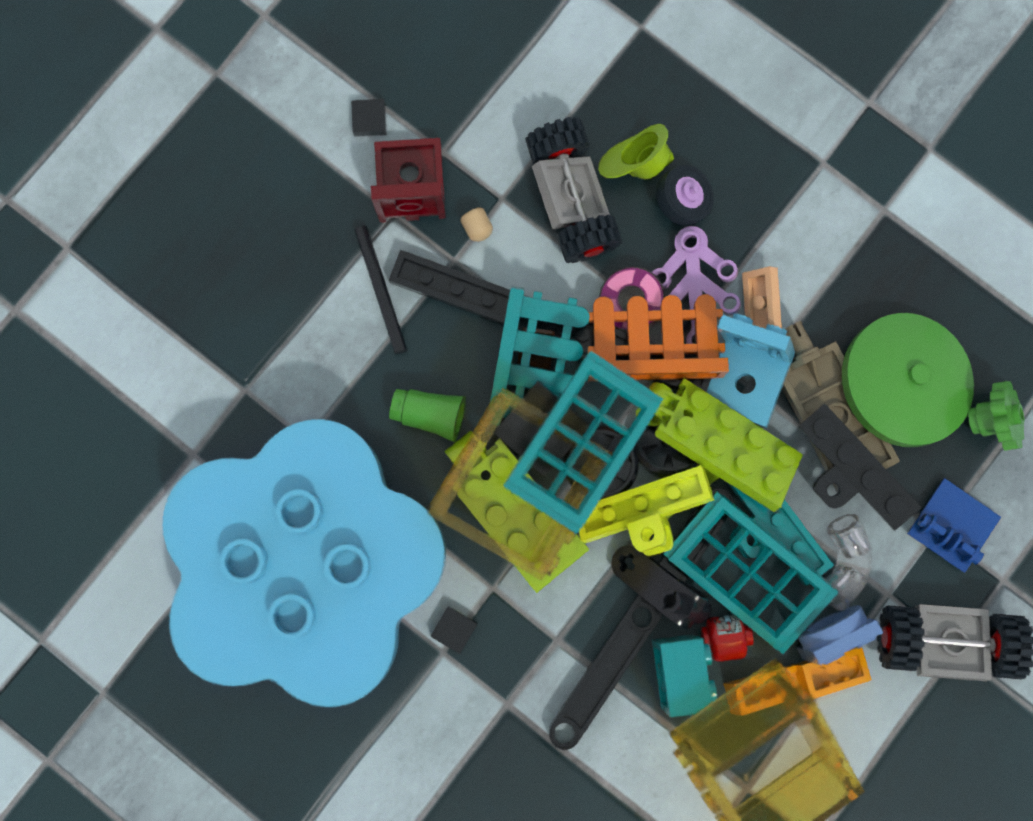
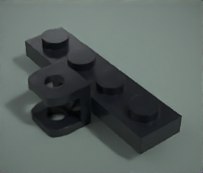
(855, 470)

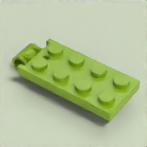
(725, 443)
(505, 513)

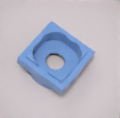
(836, 634)

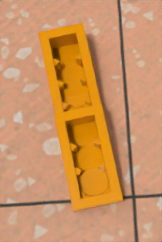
(829, 678)

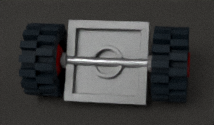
(572, 190)
(955, 642)

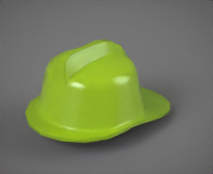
(639, 156)

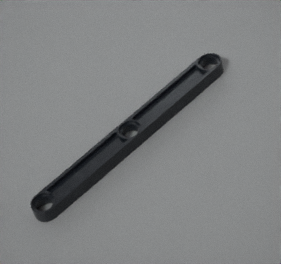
(619, 650)

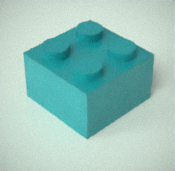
(683, 674)

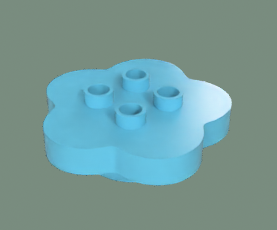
(298, 565)

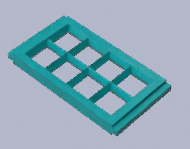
(619, 384)
(801, 616)

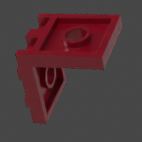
(403, 198)

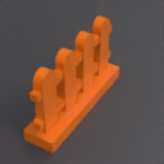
(672, 349)

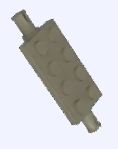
(817, 380)

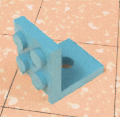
(753, 353)

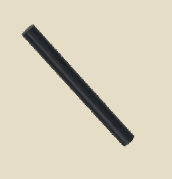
(380, 289)

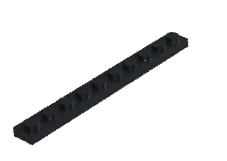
(490, 301)

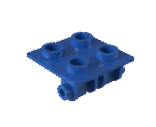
(954, 526)

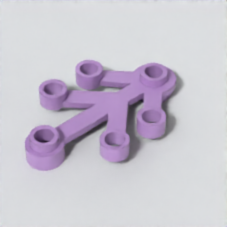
(694, 281)

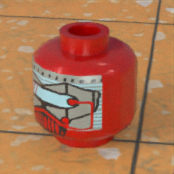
(727, 637)

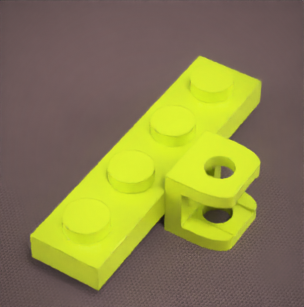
(646, 508)

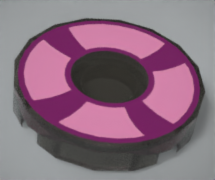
(629, 283)

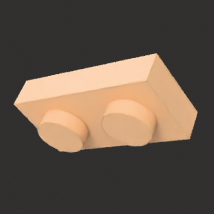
(762, 296)

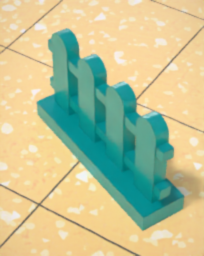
(535, 343)

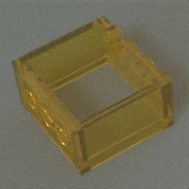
(545, 555)
(745, 721)

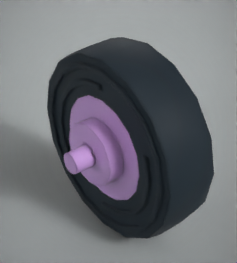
(684, 195)

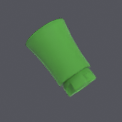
(429, 412)

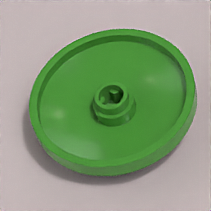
(907, 380)

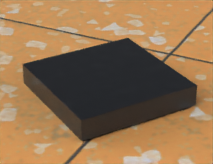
(519, 432)

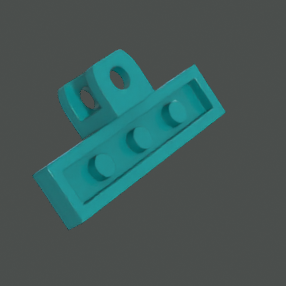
(787, 529)

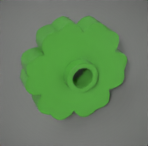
(1000, 416)

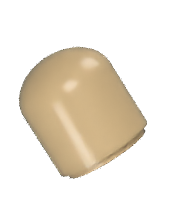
(477, 224)

